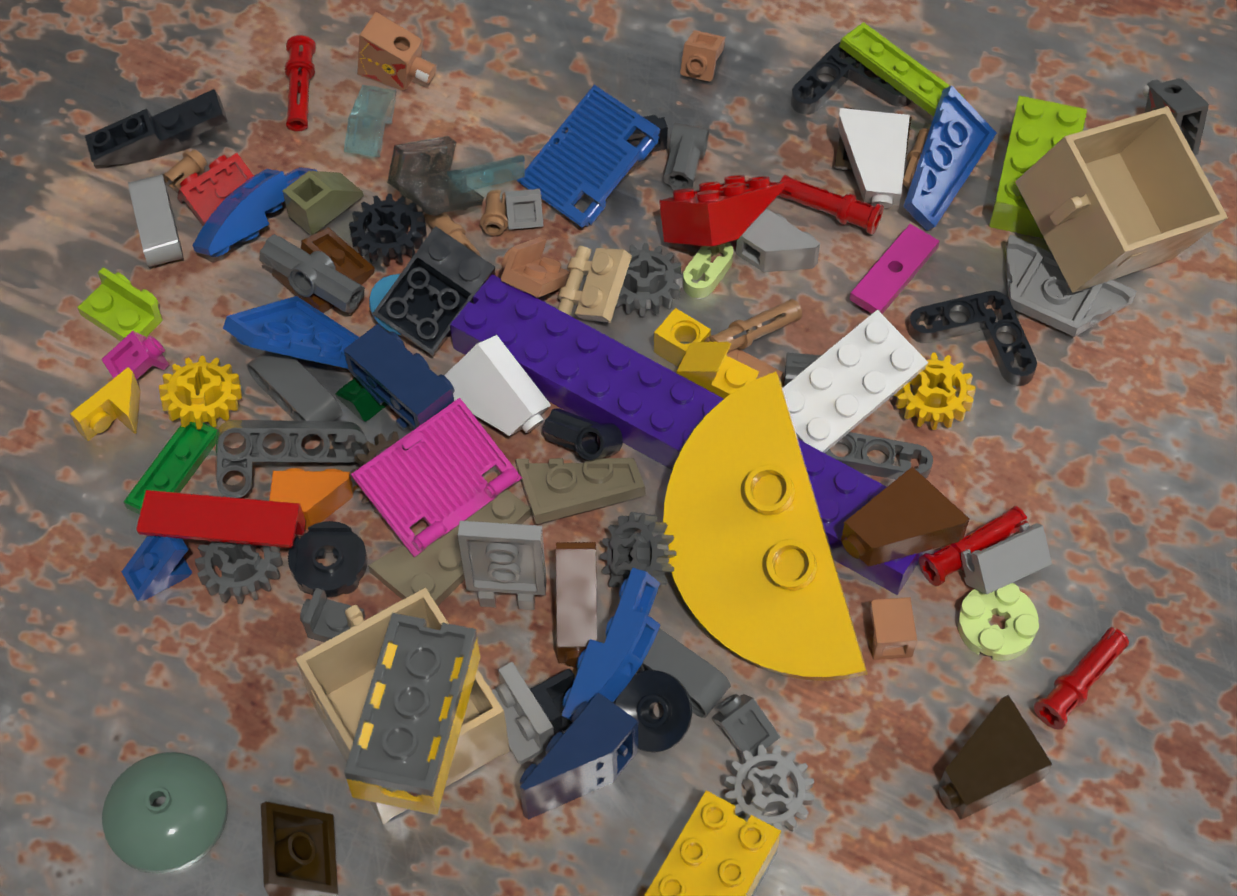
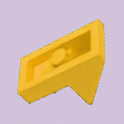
(712, 369)
(113, 401)

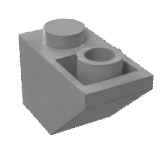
(777, 245)

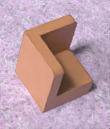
(893, 628)

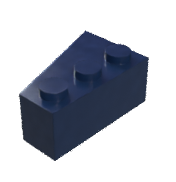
(398, 377)

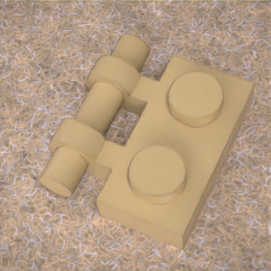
(602, 285)

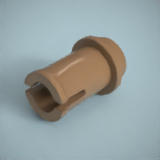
(191, 163)
(494, 219)

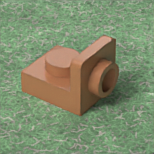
(701, 54)

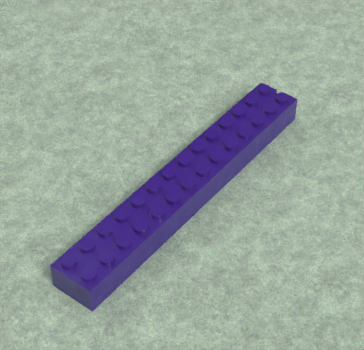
(646, 401)

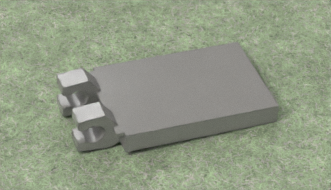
(503, 561)

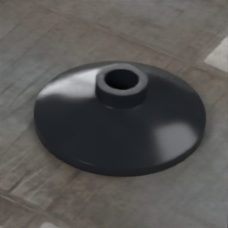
(639, 701)

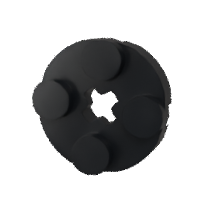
(334, 579)

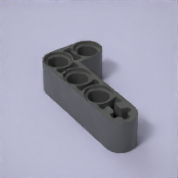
(289, 451)

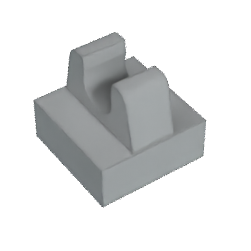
(524, 209)

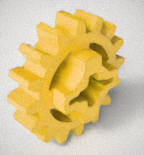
(200, 392)
(935, 394)

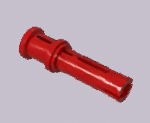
(296, 112)
(845, 208)
(948, 559)
(1073, 688)

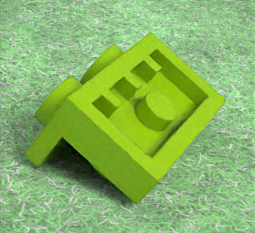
(121, 307)

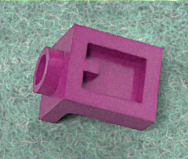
(137, 354)

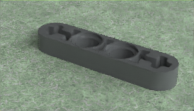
(862, 444)

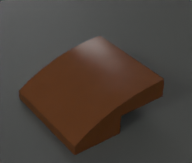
(344, 258)

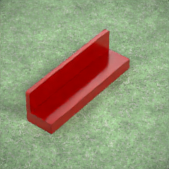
(220, 519)

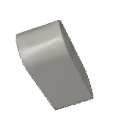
(155, 220)

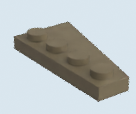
(440, 564)

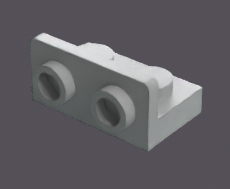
(526, 722)

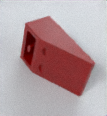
(716, 210)

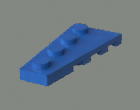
(948, 157)

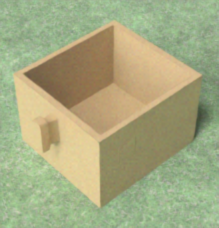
(1120, 198)
(341, 675)

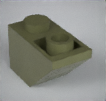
(319, 199)

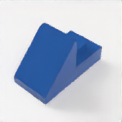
(156, 566)

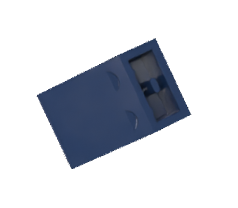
(582, 758)

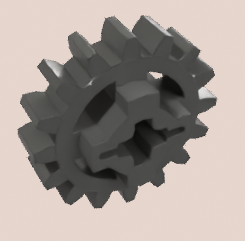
(650, 281)
(641, 550)
(240, 568)

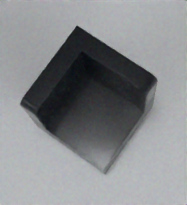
(551, 696)

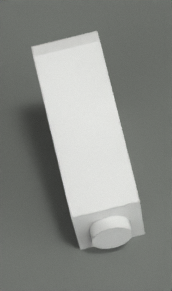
(876, 152)
(497, 388)

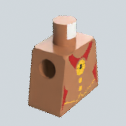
(391, 54)

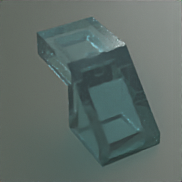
(367, 120)

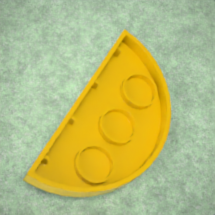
(755, 542)

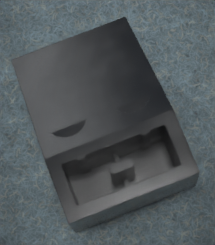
(433, 290)

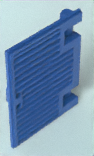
(589, 156)

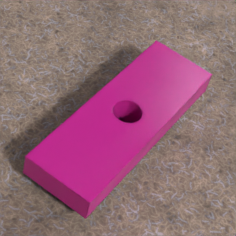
(894, 270)

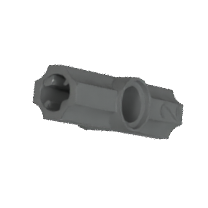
(312, 273)

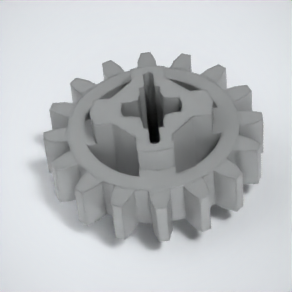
(756, 779)

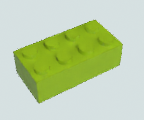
(1033, 132)

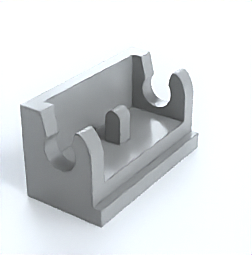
(1007, 560)

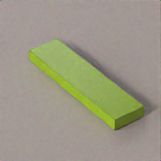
(894, 67)

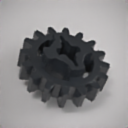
(387, 229)

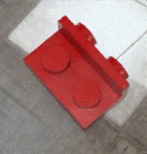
(211, 188)

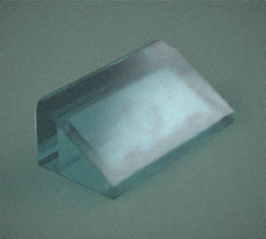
(488, 173)

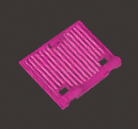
(436, 476)

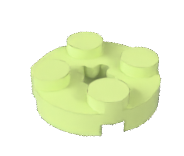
(990, 640)

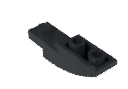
(150, 137)

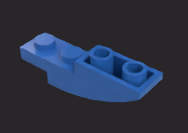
(244, 211)
(629, 636)

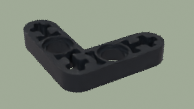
(842, 70)
(980, 320)

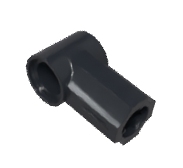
(581, 434)

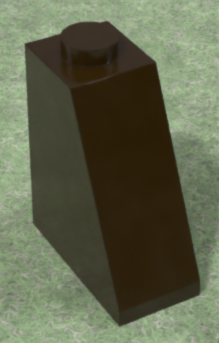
(994, 762)

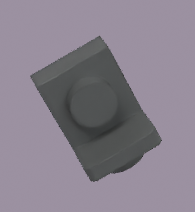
(323, 617)
(745, 723)

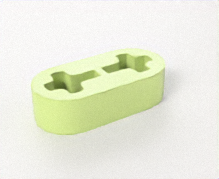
(713, 271)

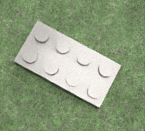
(851, 381)

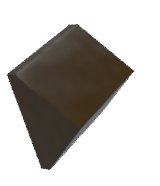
(298, 851)

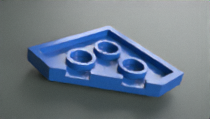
(292, 330)

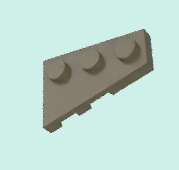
(573, 488)

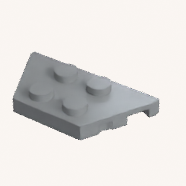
(1042, 292)

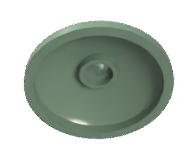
(179, 829)

